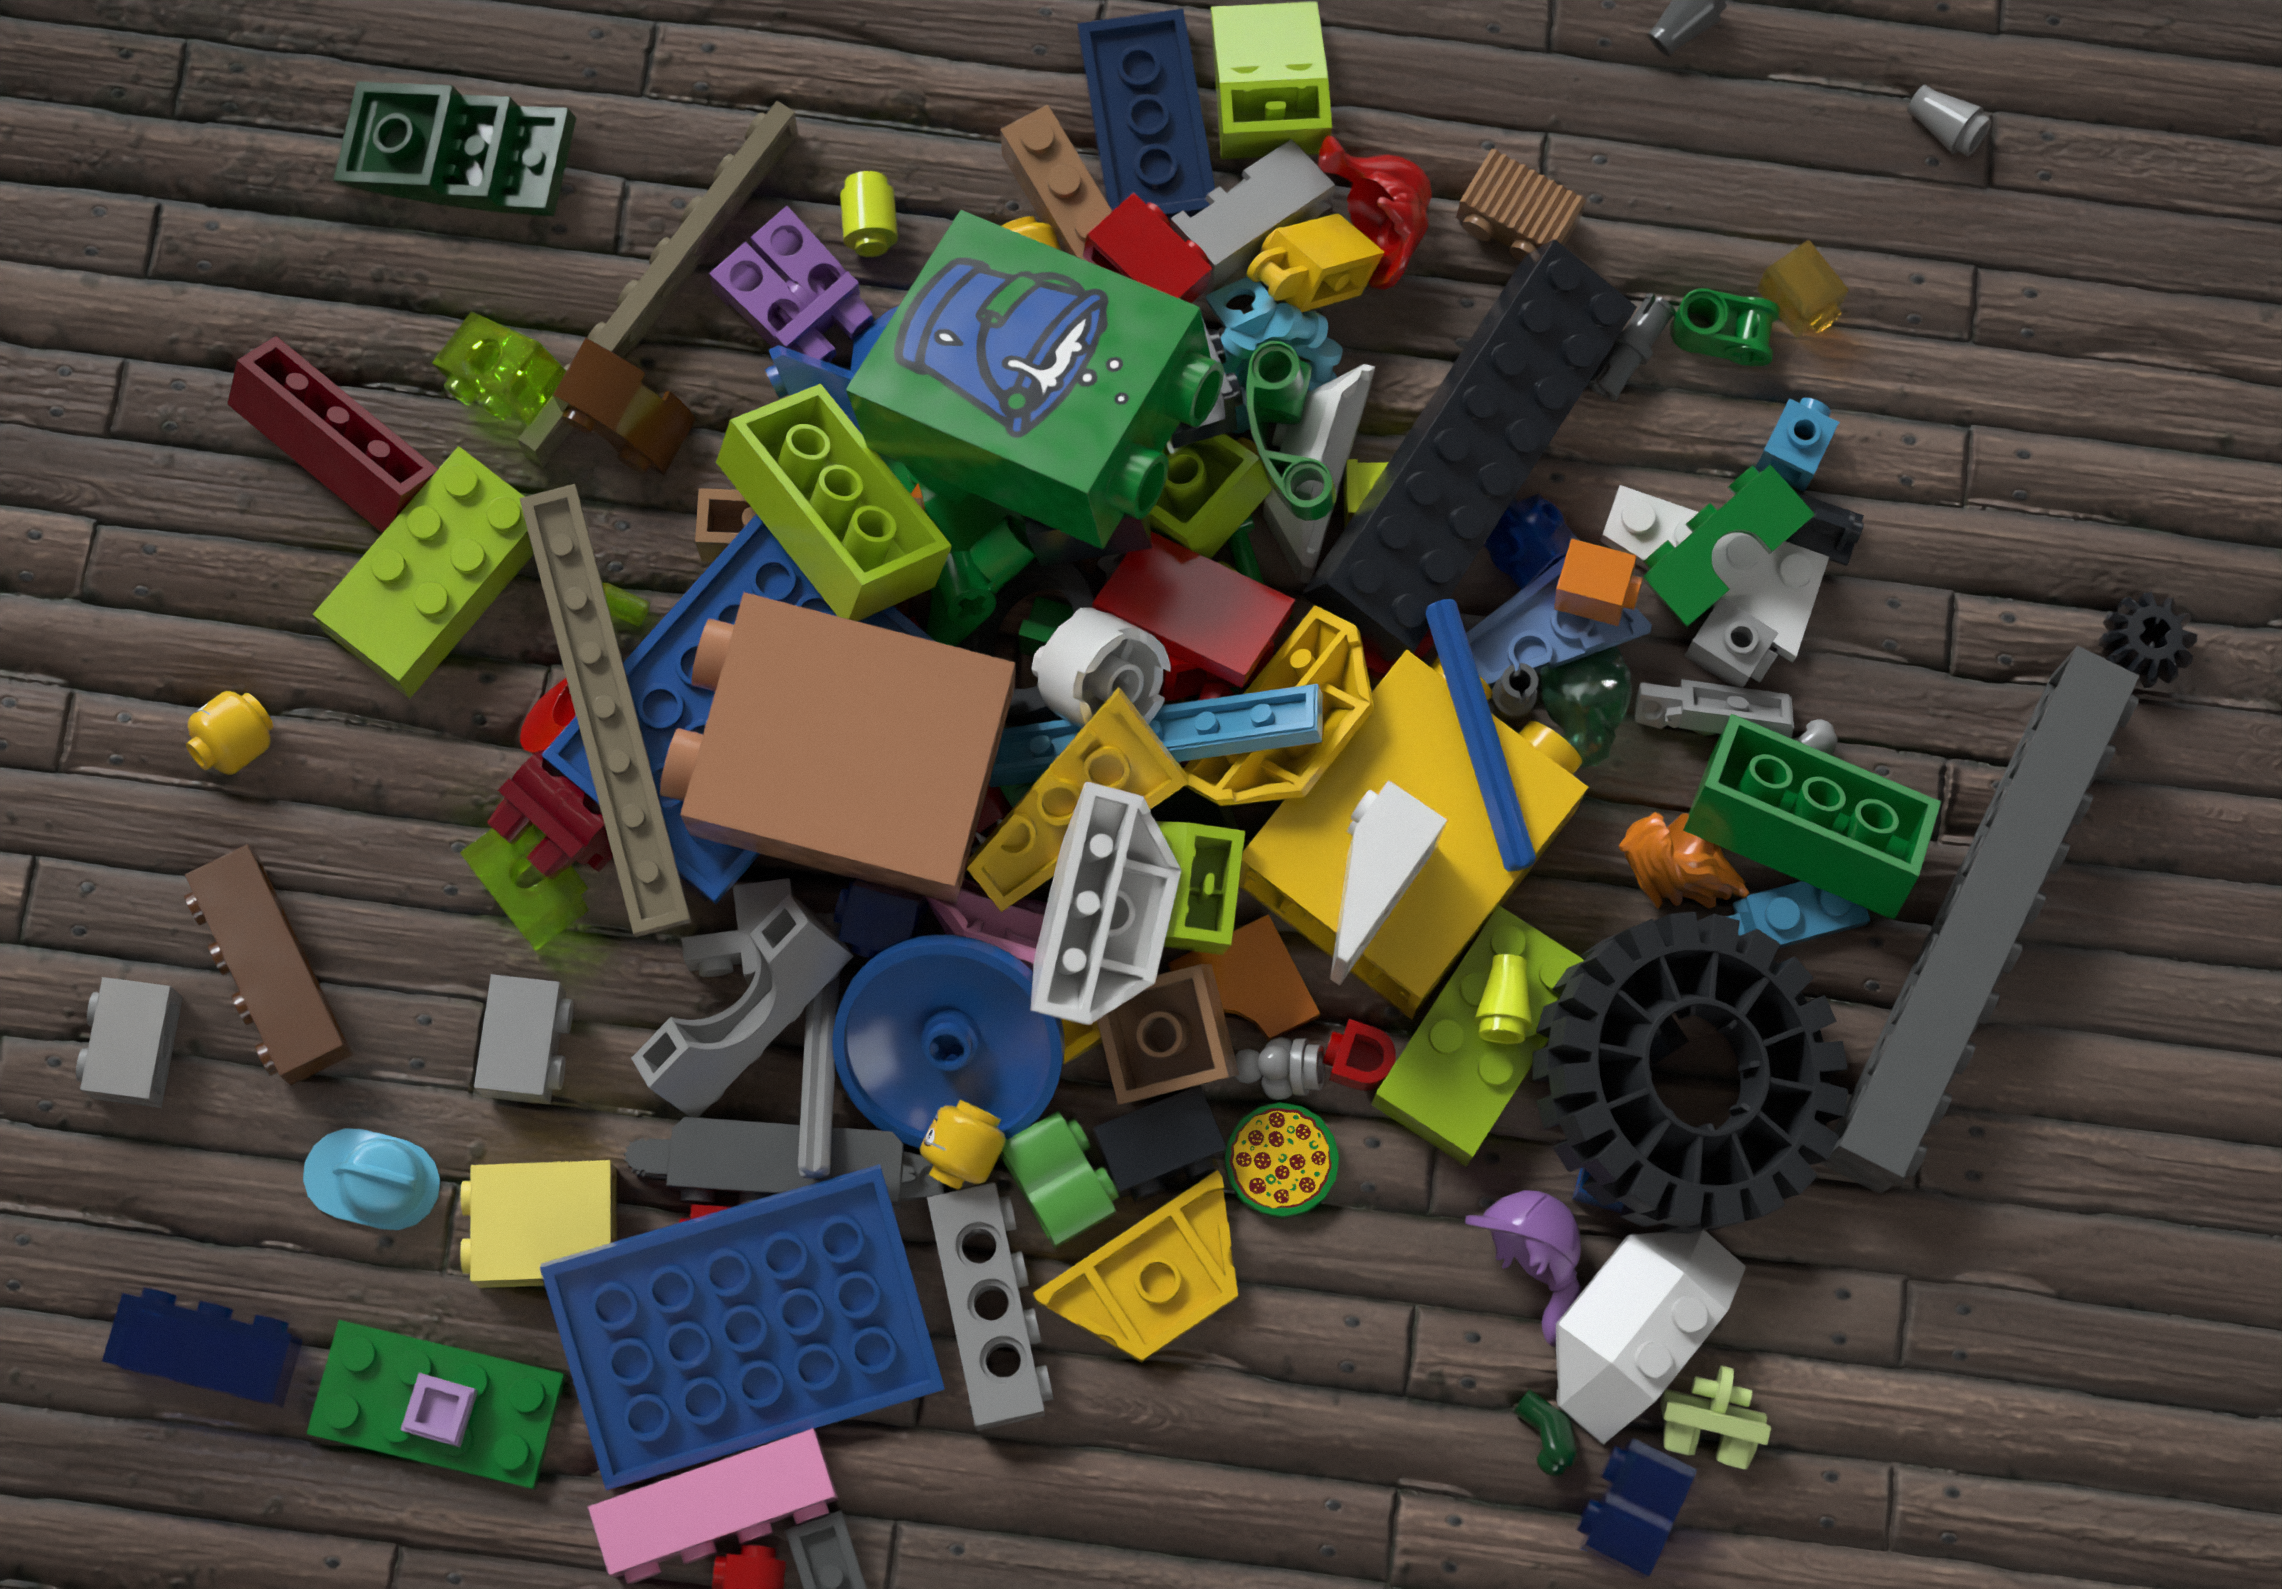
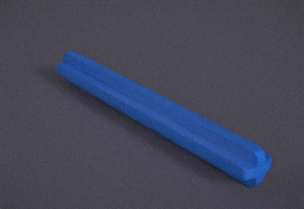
(1480, 735)

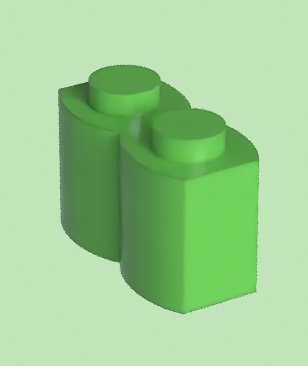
(1058, 1179)

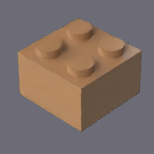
(1168, 1037)

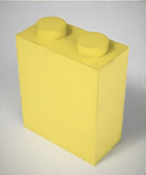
(534, 1216)

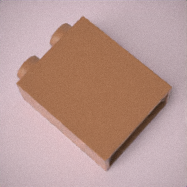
(841, 746)

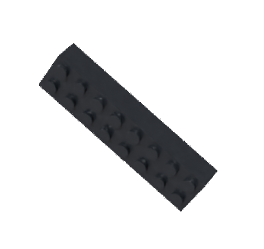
(1470, 450)

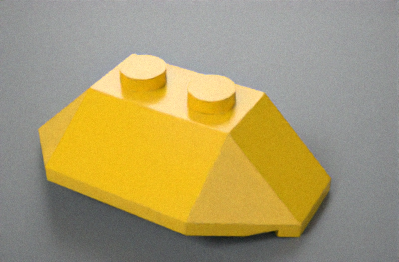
(1318, 652)

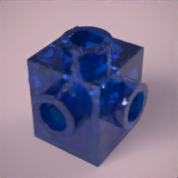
(1529, 539)

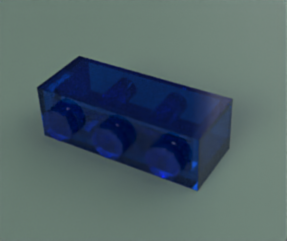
(203, 1347)

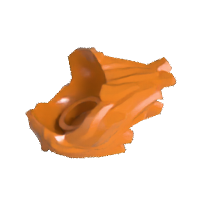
(1678, 863)

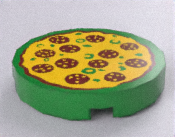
(1281, 1160)

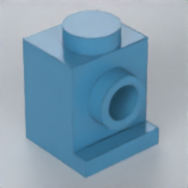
(1797, 458)

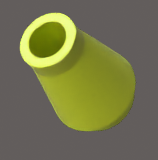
(1505, 1002)

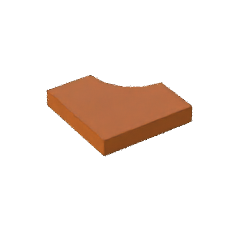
(1258, 980)

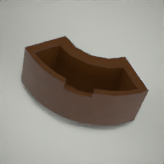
(609, 397)

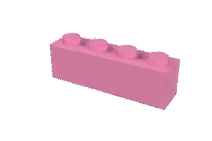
(714, 1504)

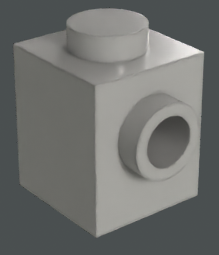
(1733, 645)

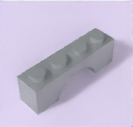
(699, 1058)

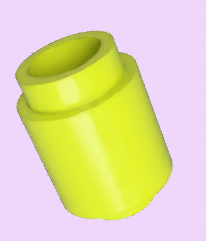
(868, 214)

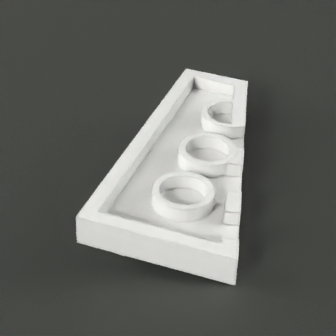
(1770, 587)

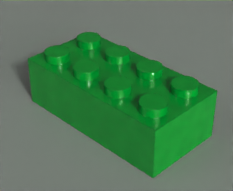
(1813, 816)

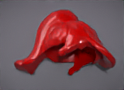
(1384, 204)

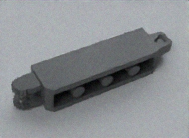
(762, 1160)

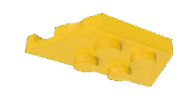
(1153, 1276)

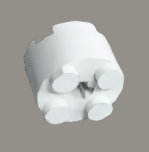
(1092, 659)

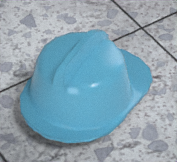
(371, 1179)

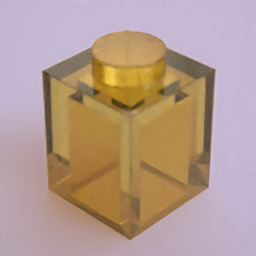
(1804, 290)

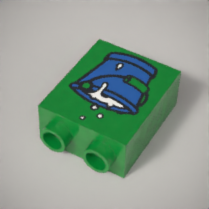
(1036, 380)

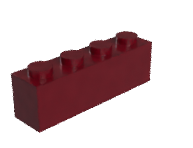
(327, 432)

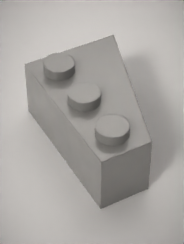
(1274, 194)

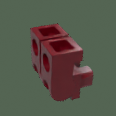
(559, 810)

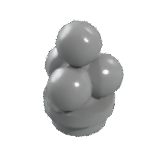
(1285, 1067)

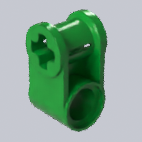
(1737, 328)

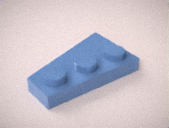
(1537, 634)

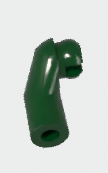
(1555, 1432)

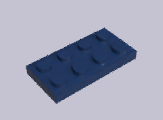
(1147, 111)

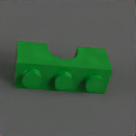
(1760, 507)

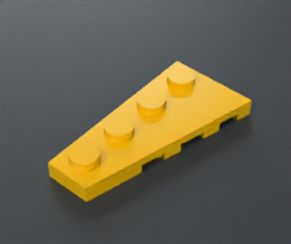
(1110, 751)

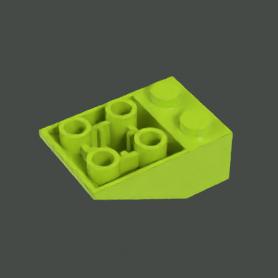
(1270, 78)
(1206, 887)

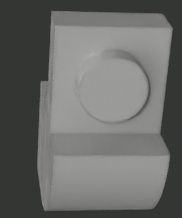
(718, 952)

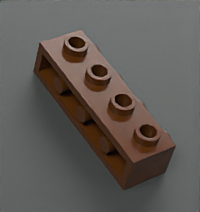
(268, 966)

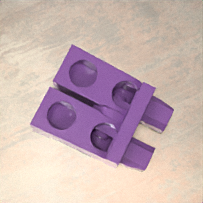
(791, 288)

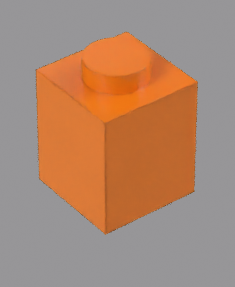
(1597, 583)

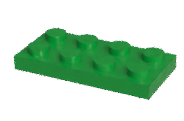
(372, 1382)

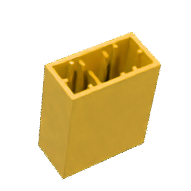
(1419, 746)

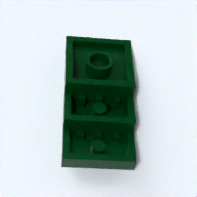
(455, 148)

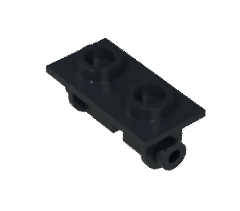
(1829, 531)

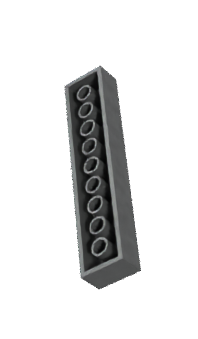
(1980, 919)

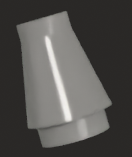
(1951, 120)

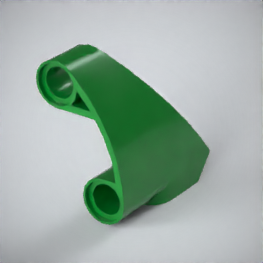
(1277, 394)
(984, 556)

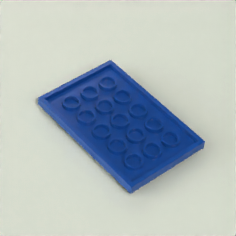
(666, 699)
(742, 1327)

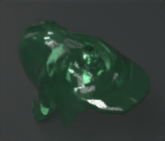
(1588, 701)

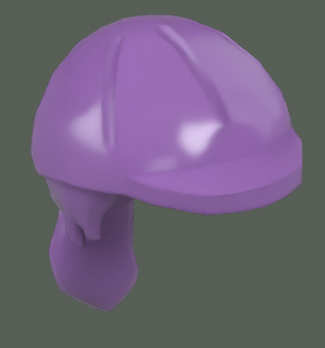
(1543, 1240)

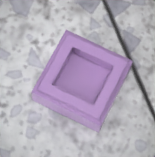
(439, 1410)

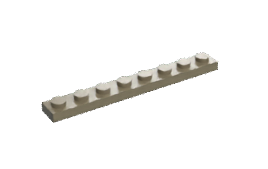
(674, 261)
(605, 711)

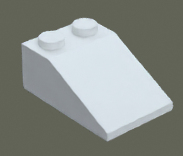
(1387, 851)

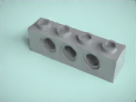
(955, 1220)

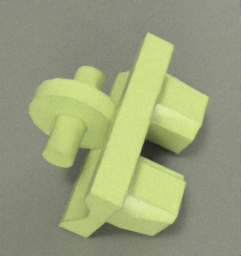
(1739, 1427)

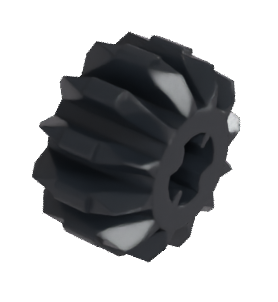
(2153, 620)

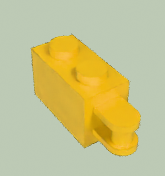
(1315, 262)

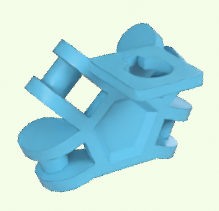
(1266, 323)

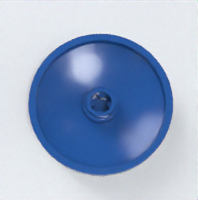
(944, 1026)

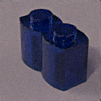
(1636, 1508)

